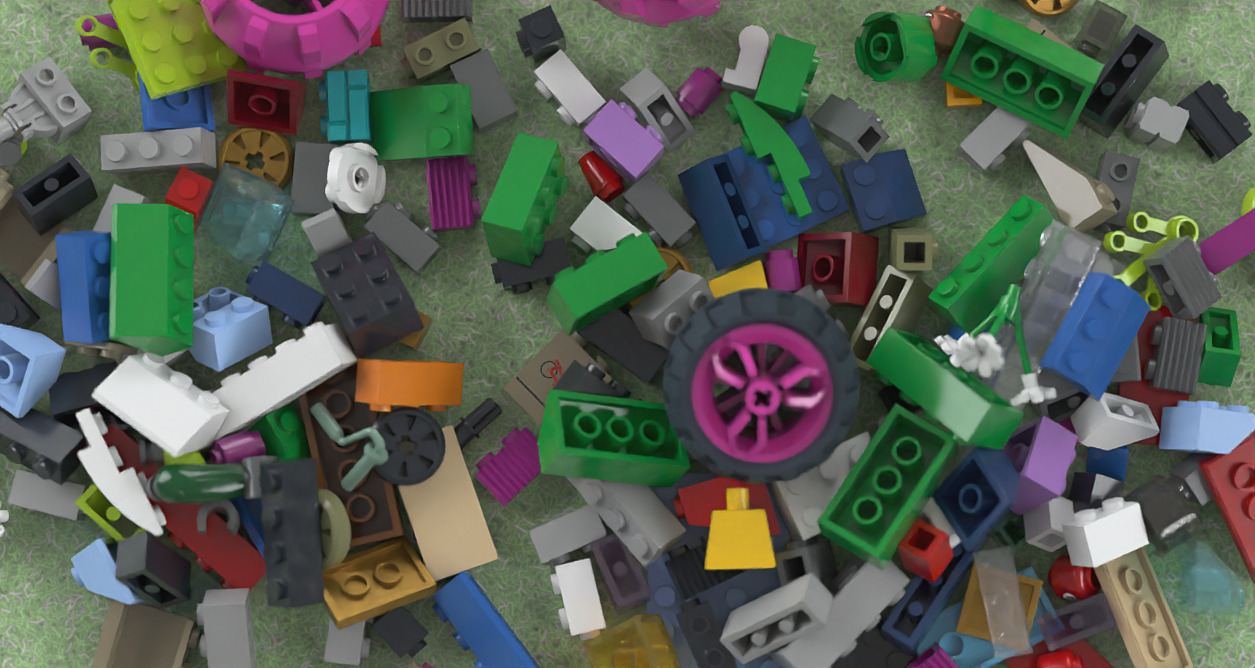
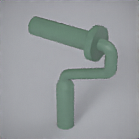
(374, 451)

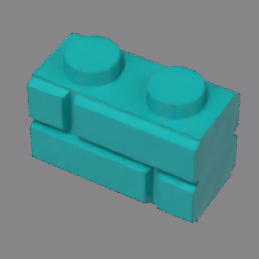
(346, 107)

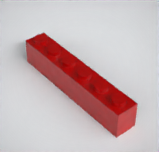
(229, 555)

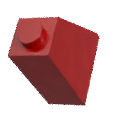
(699, 500)

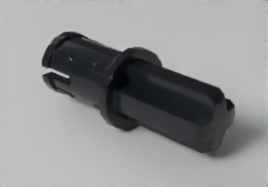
(476, 421)

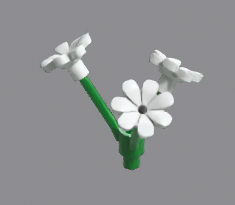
(987, 355)

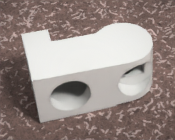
(752, 49)

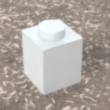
(1045, 523)

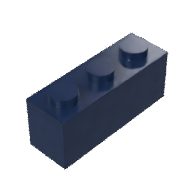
(722, 212)

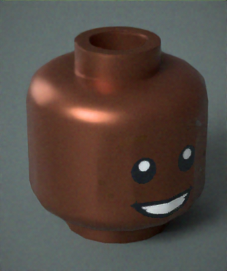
(946, 28)

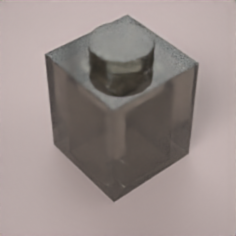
(1099, 30)

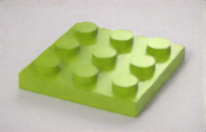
(173, 45)

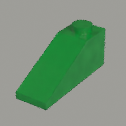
(283, 434)

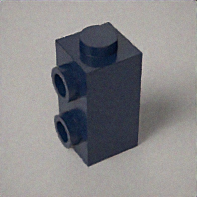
(279, 290)

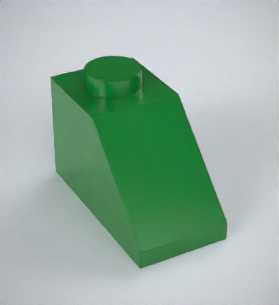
(1221, 347)

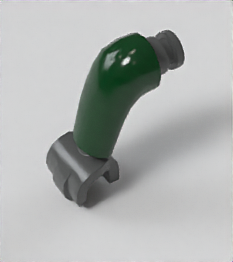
(207, 482)

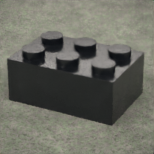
(367, 295)

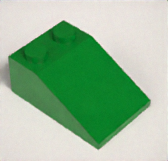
(422, 122)

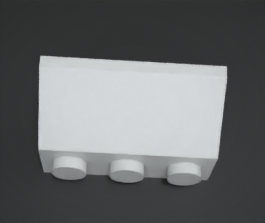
(162, 404)

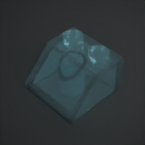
(245, 213)
(1208, 582)

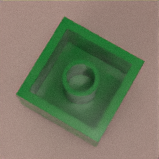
(786, 71)

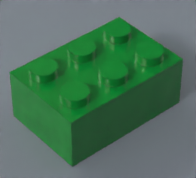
(525, 199)
(606, 282)

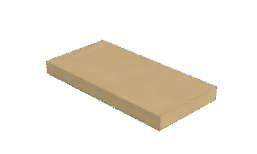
(448, 515)
(1142, 612)

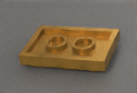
(375, 582)

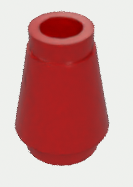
(601, 177)

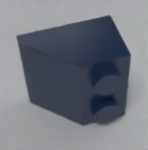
(882, 191)
(977, 494)

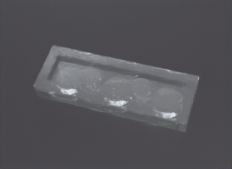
(1003, 602)

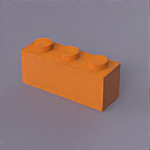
(409, 383)

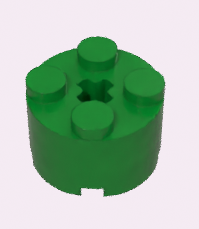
(896, 47)

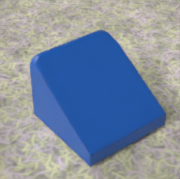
(1108, 463)

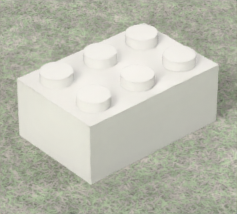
(806, 497)

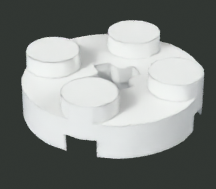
(344, 165)

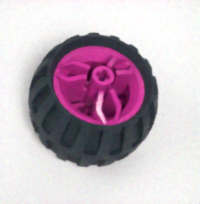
(822, 409)

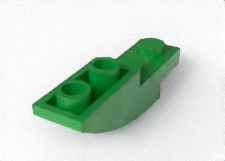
(766, 140)

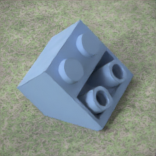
(228, 328)
(1204, 427)

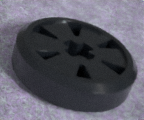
(428, 441)

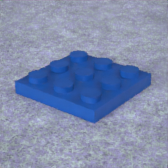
(765, 197)

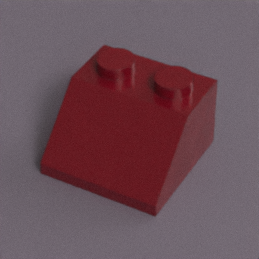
(265, 101)
(839, 266)

